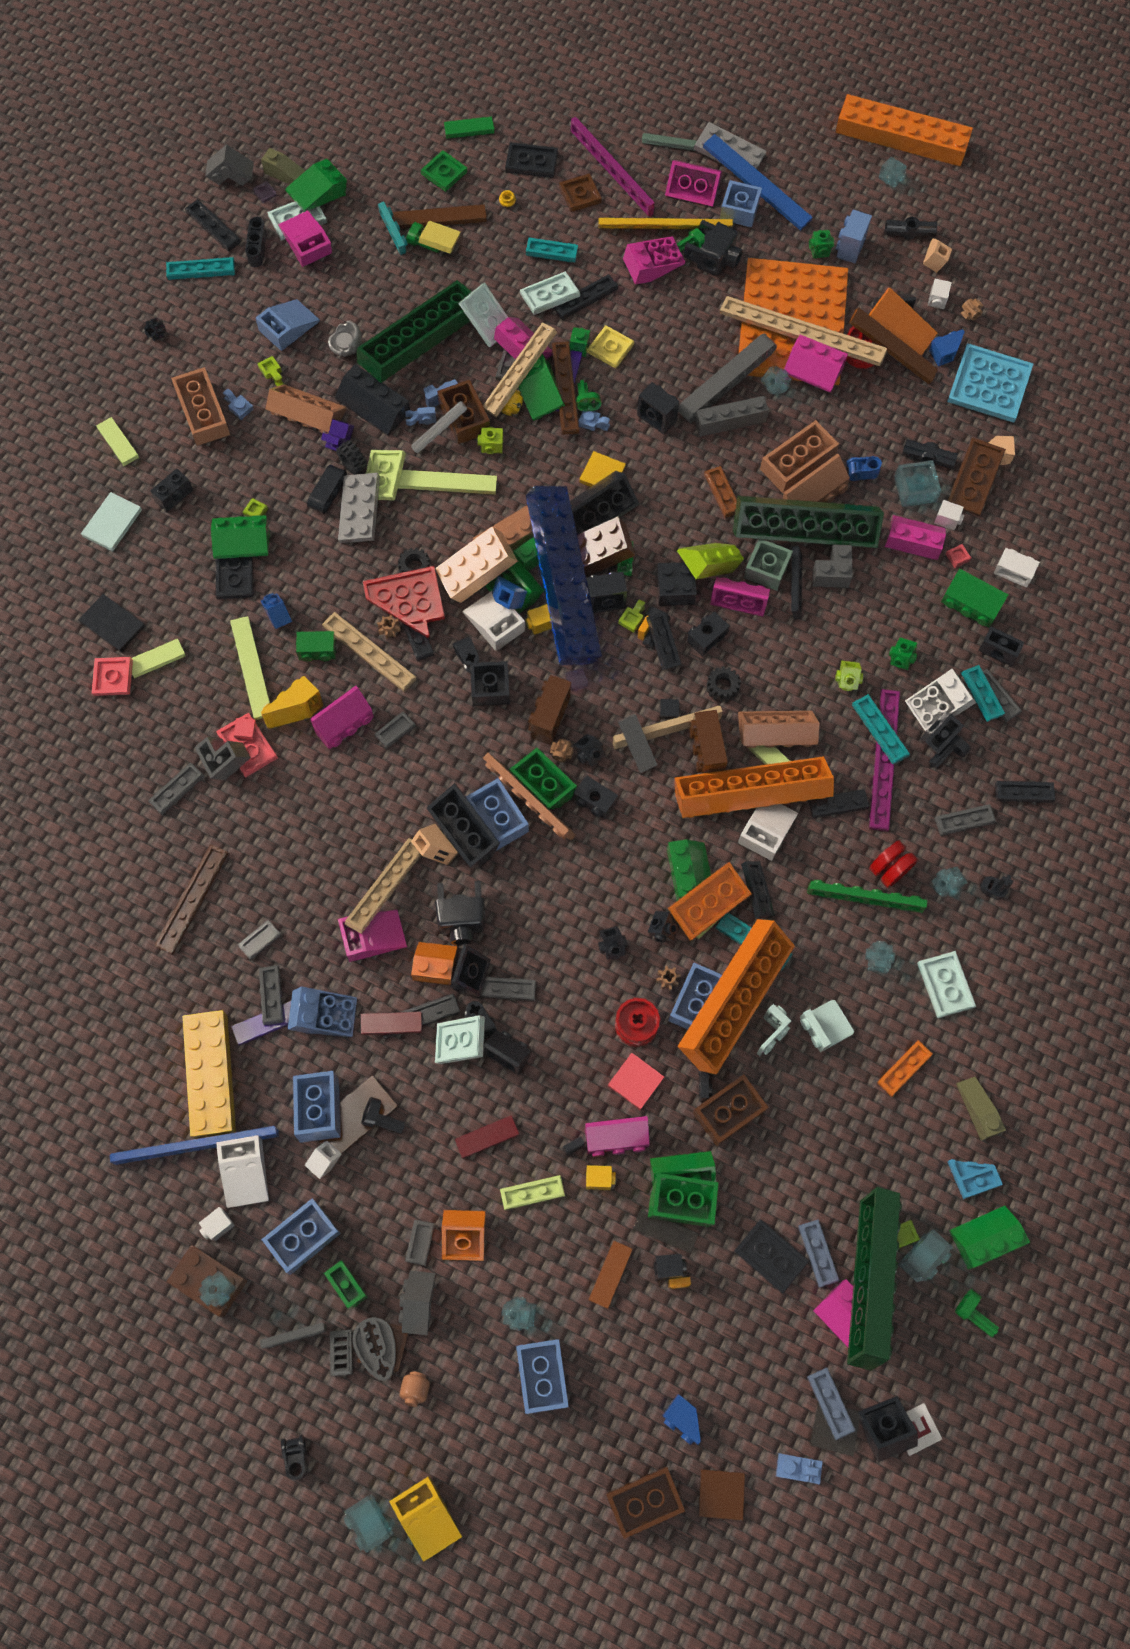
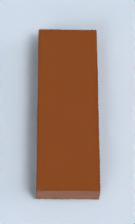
(721, 490)
(610, 1274)

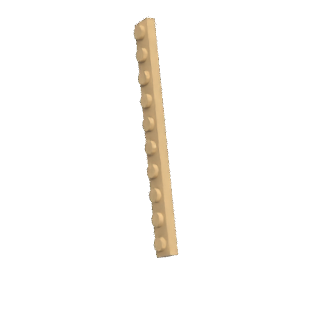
(794, 327)

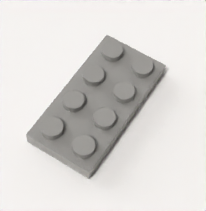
(745, 149)
(359, 508)

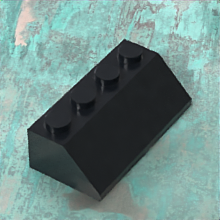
(372, 400)
(603, 502)
(464, 827)

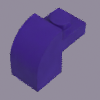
(338, 434)

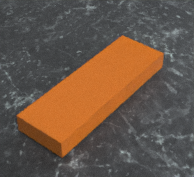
(904, 1068)

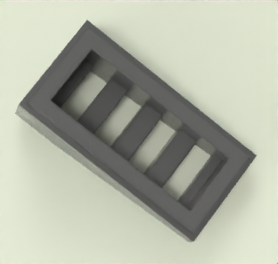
(341, 1371)

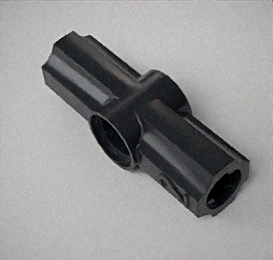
(910, 228)
(929, 452)

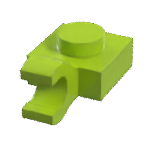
(271, 368)
(632, 617)

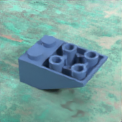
(285, 323)
(322, 1012)

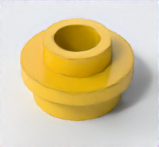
(507, 198)

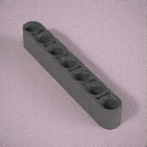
(727, 377)

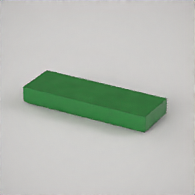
(469, 127)

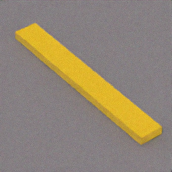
(657, 223)

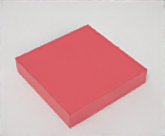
(112, 676)
(636, 1081)

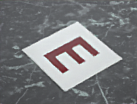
(925, 1427)

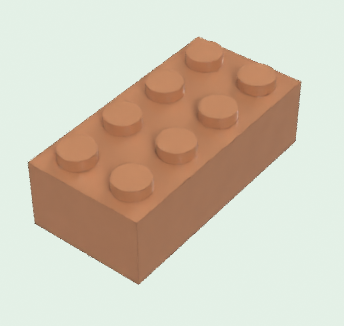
(200, 406)
(799, 456)

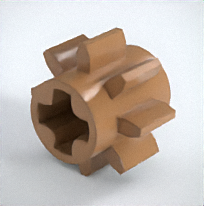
(972, 309)
(384, 629)
(561, 750)
(664, 982)

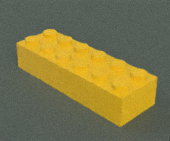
(209, 1074)

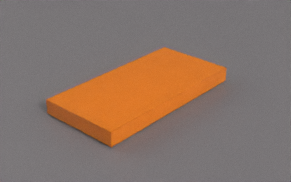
(903, 321)
(709, 901)

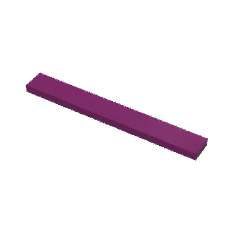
(612, 166)
(883, 767)

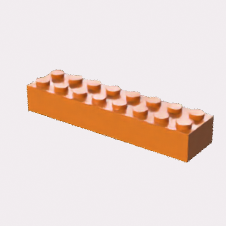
(903, 130)
(754, 787)
(736, 996)

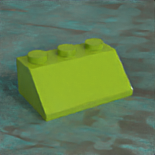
(711, 559)

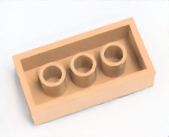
(476, 565)

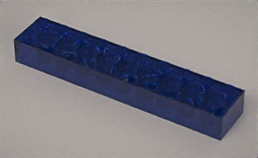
(563, 575)

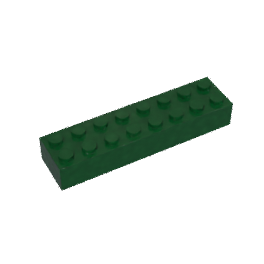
(414, 333)
(807, 521)
(874, 1280)

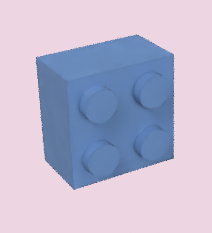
(741, 203)
(853, 236)

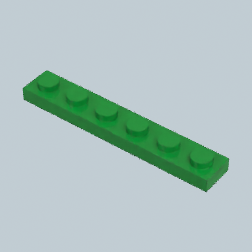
(872, 897)

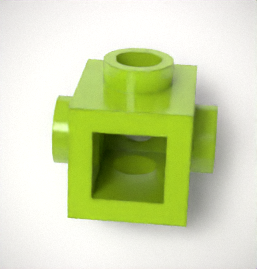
(491, 440)
(849, 675)

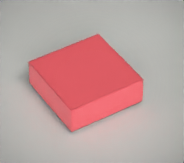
(958, 556)
(244, 728)

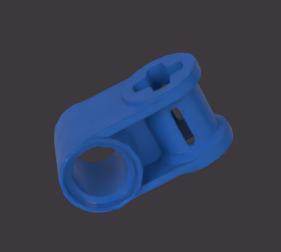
(862, 469)

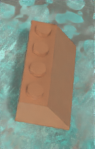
(303, 407)
(822, 483)
(515, 528)
(778, 728)

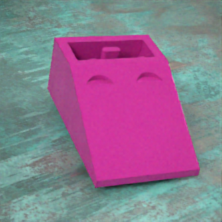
(306, 238)
(652, 259)
(379, 937)

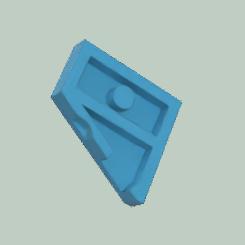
(974, 1177)

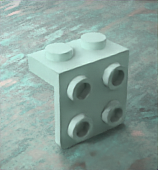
(779, 1021)
(826, 1025)

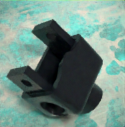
(717, 249)
(460, 915)

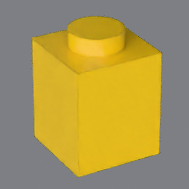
(538, 619)
(600, 1177)

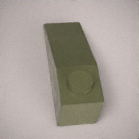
(280, 166)
(981, 1109)

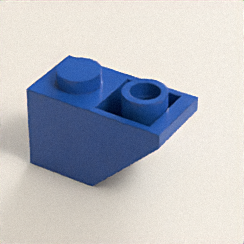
(945, 348)
(508, 594)
(276, 610)
(683, 1417)

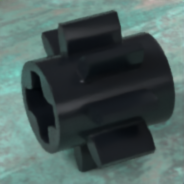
(155, 329)

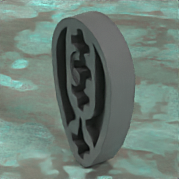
(363, 1348)

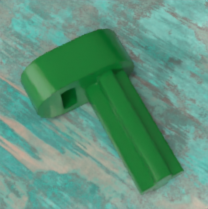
(414, 235)
(695, 237)
(585, 398)
(967, 1310)

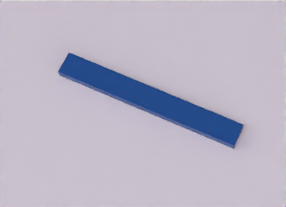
(752, 176)
(188, 1146)

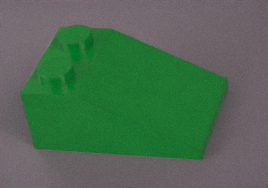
(317, 185)
(541, 390)

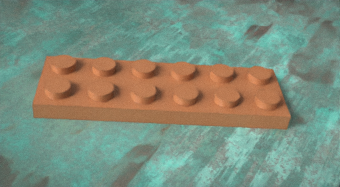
(532, 802)

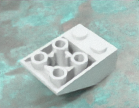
(495, 621)
(941, 695)
(767, 829)
(243, 1171)

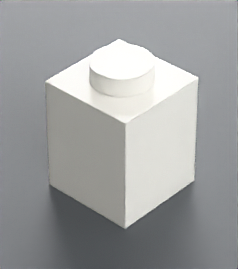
(939, 293)
(949, 515)
(323, 1159)
(216, 1224)

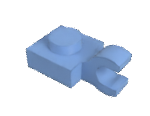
(238, 405)
(423, 415)
(593, 419)

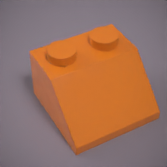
(434, 963)
(463, 1235)

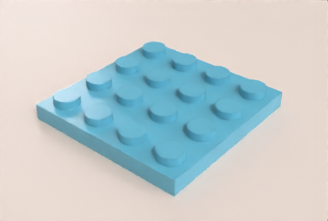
(990, 382)

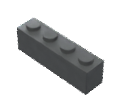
(731, 416)

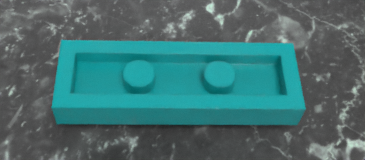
(393, 227)
(552, 250)
(983, 693)

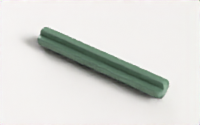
(667, 141)

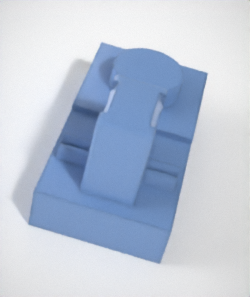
(431, 393)
(799, 1468)

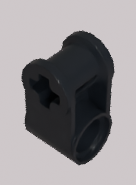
(466, 652)
(489, 1026)
(294, 1455)

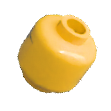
(514, 404)

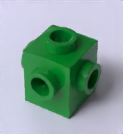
(821, 243)
(904, 657)

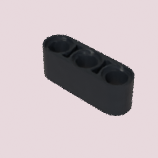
(256, 241)
(326, 489)

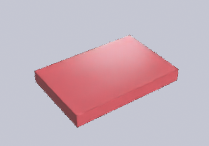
(258, 748)

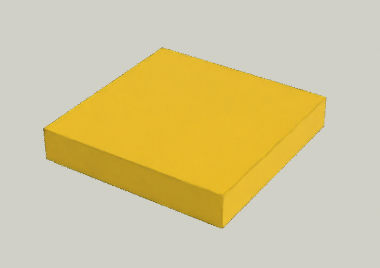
(598, 468)

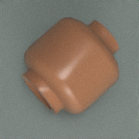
(414, 1389)

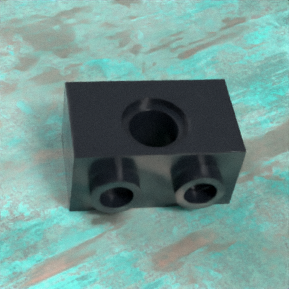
(171, 490)
(704, 642)
(1001, 646)
(941, 732)
(590, 788)
(669, 1267)

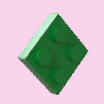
(444, 170)

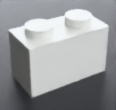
(1016, 567)

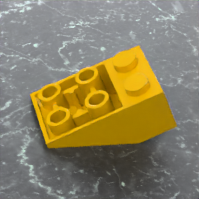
(293, 705)
(425, 1518)

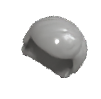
(345, 339)

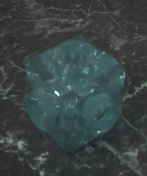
(893, 172)
(776, 380)
(949, 882)
(880, 957)
(223, 1286)
(519, 1313)

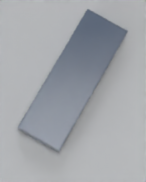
(818, 1253)
(831, 1403)

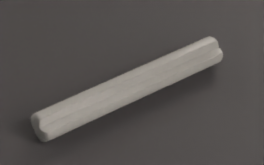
(438, 427)

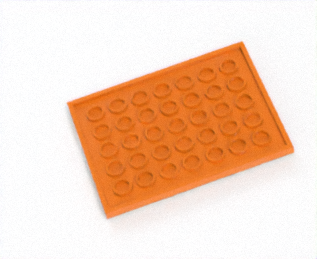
(796, 290)

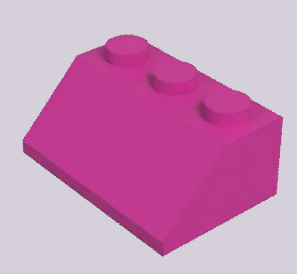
(693, 183)
(514, 336)
(815, 363)
(915, 537)
(739, 596)
(342, 718)
(617, 1136)
(836, 1310)

